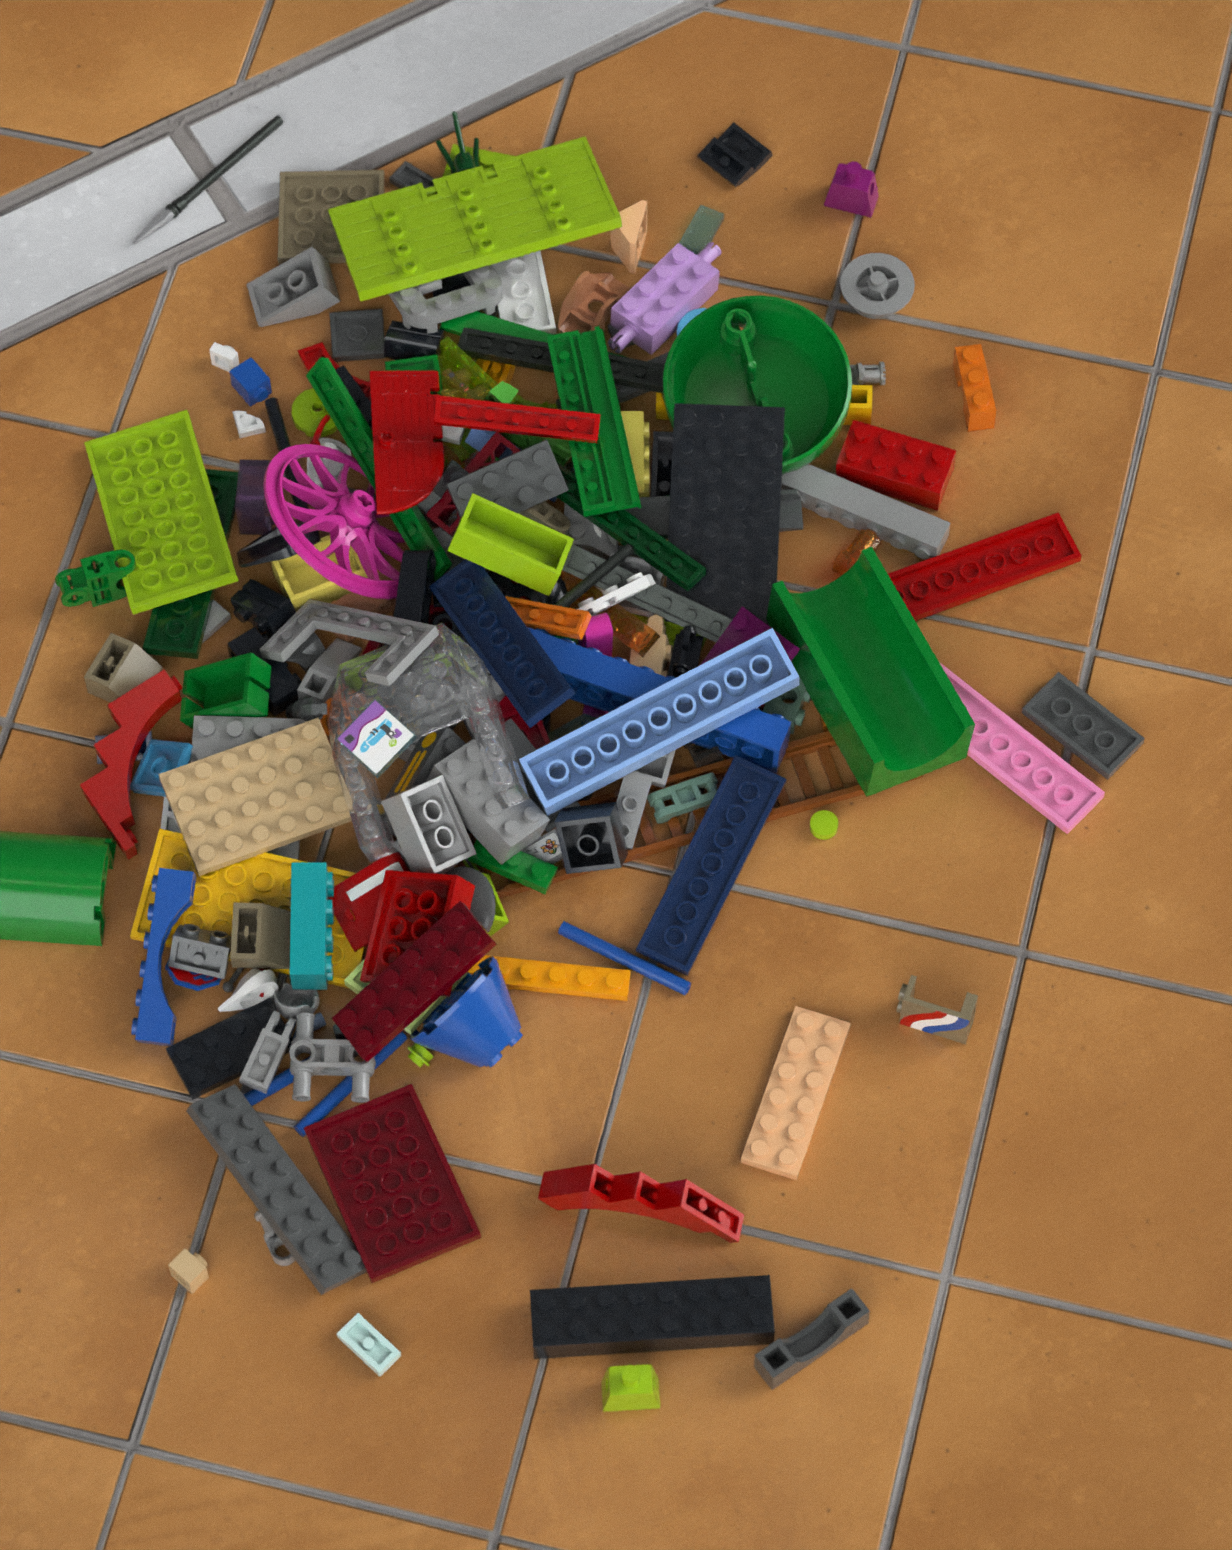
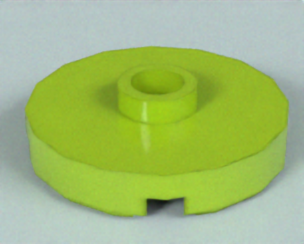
(306, 418)

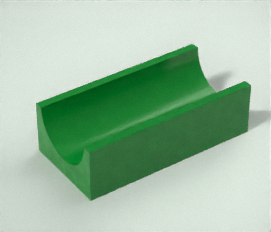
(873, 676)

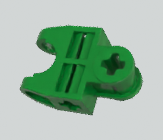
(86, 583)

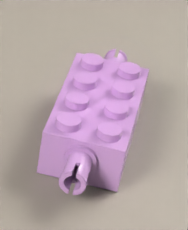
(663, 296)

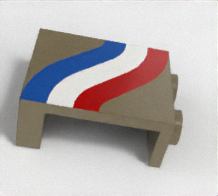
(935, 1018)

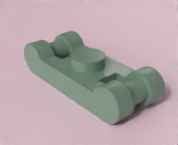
(684, 797)

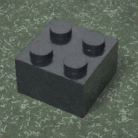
(591, 837)

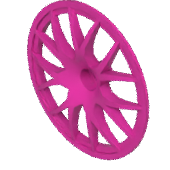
(343, 514)

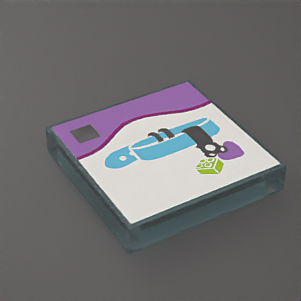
(376, 738)

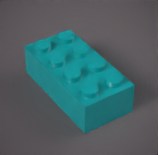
(309, 923)

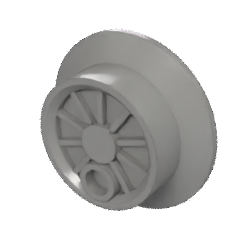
(877, 285)

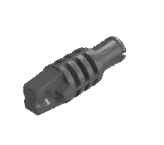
(306, 709)

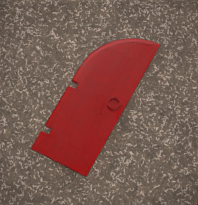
(403, 435)

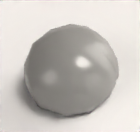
(291, 1002)

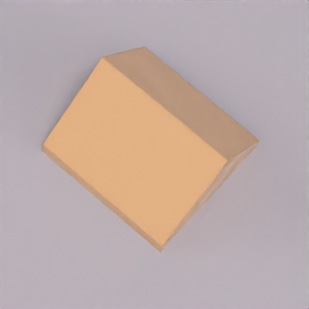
(630, 238)

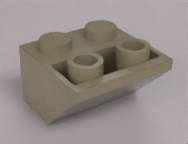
(119, 668)
(260, 936)

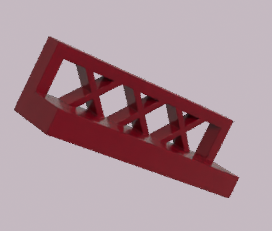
(444, 507)

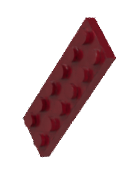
(414, 981)

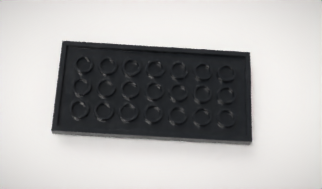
(728, 502)

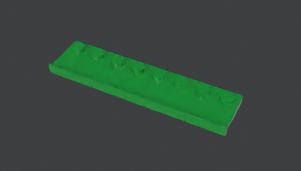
(587, 385)

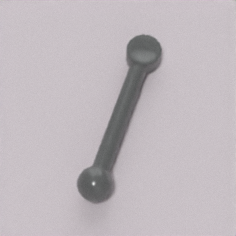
(228, 986)

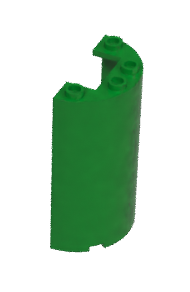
(53, 887)

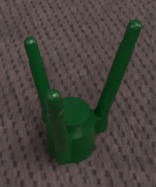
(463, 160)

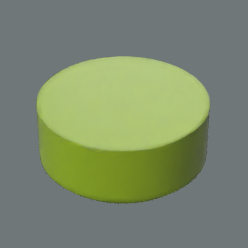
(824, 824)

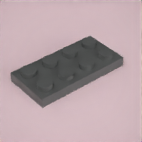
(513, 481)
(1083, 725)

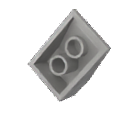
(294, 289)

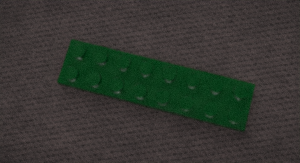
(180, 626)

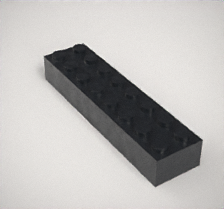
(652, 1317)

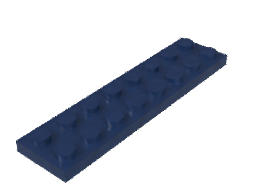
(502, 641)
(711, 865)

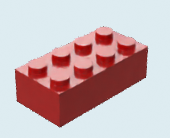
(896, 464)

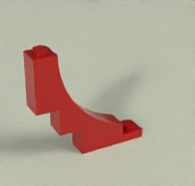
(135, 716)
(636, 1193)

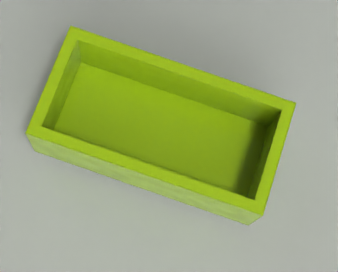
(510, 544)

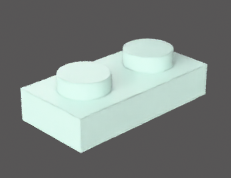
(369, 1344)

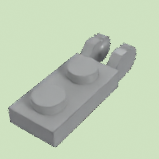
(267, 1054)

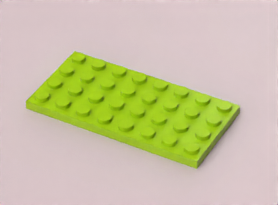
(161, 511)

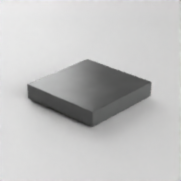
(357, 335)

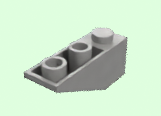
(322, 675)

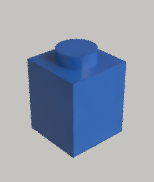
(250, 382)

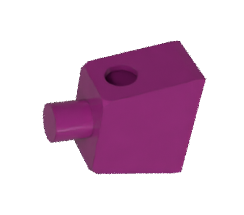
(853, 190)

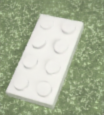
(525, 293)

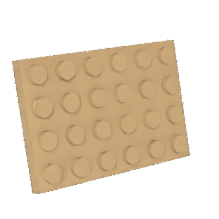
(256, 796)

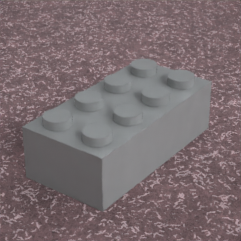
(497, 829)

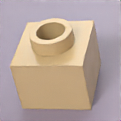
(189, 1270)

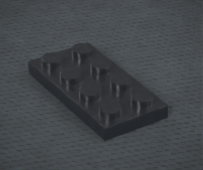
(221, 1050)

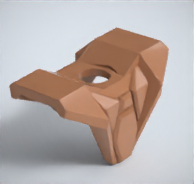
(587, 289)

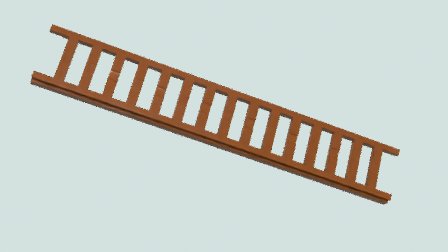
(796, 749)

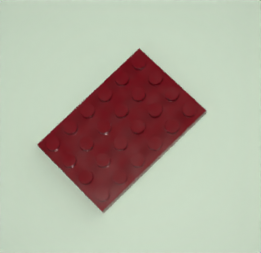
(392, 1183)

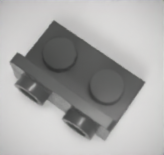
(200, 951)

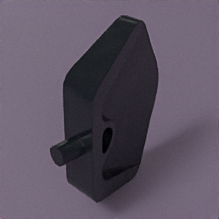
(270, 547)

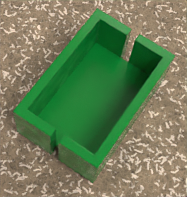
(227, 689)

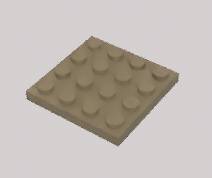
(305, 206)

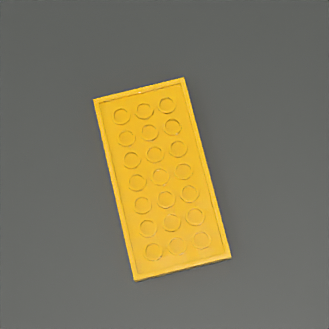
(253, 880)

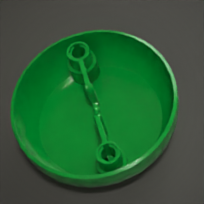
(777, 360)

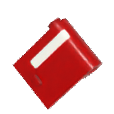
(361, 896)

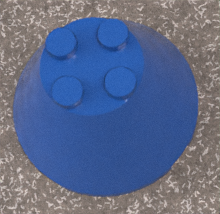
(474, 1020)

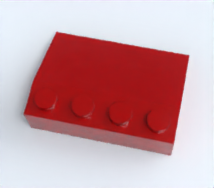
(406, 910)

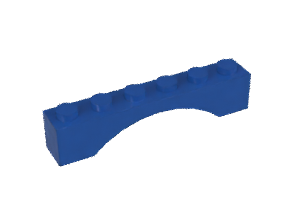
(172, 898)

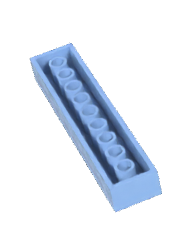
(659, 721)

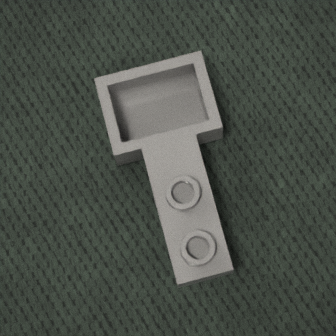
(634, 794)

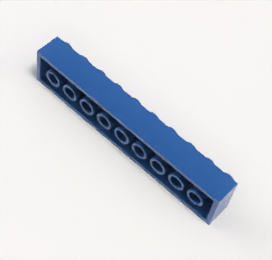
(612, 682)

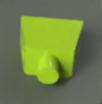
(630, 1388)

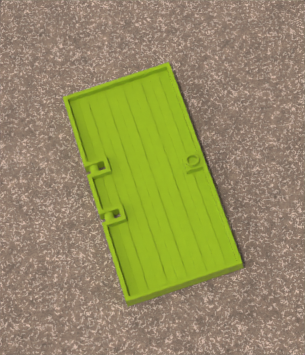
(474, 218)

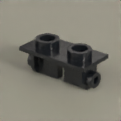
(685, 652)

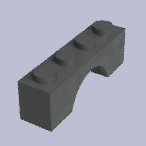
(834, 1325)

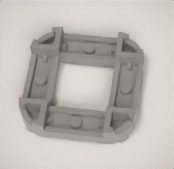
(482, 294)

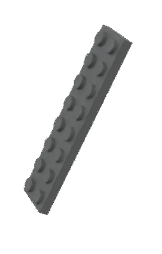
(277, 1188)

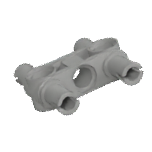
(327, 1058)

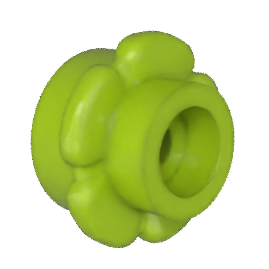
(419, 1055)

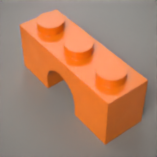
(977, 393)

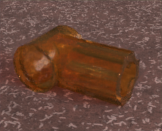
(847, 558)

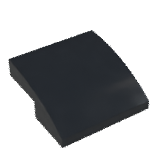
(735, 155)

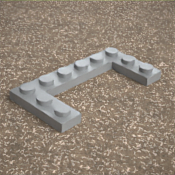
(405, 636)

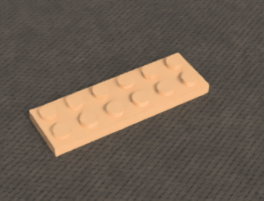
(795, 1093)

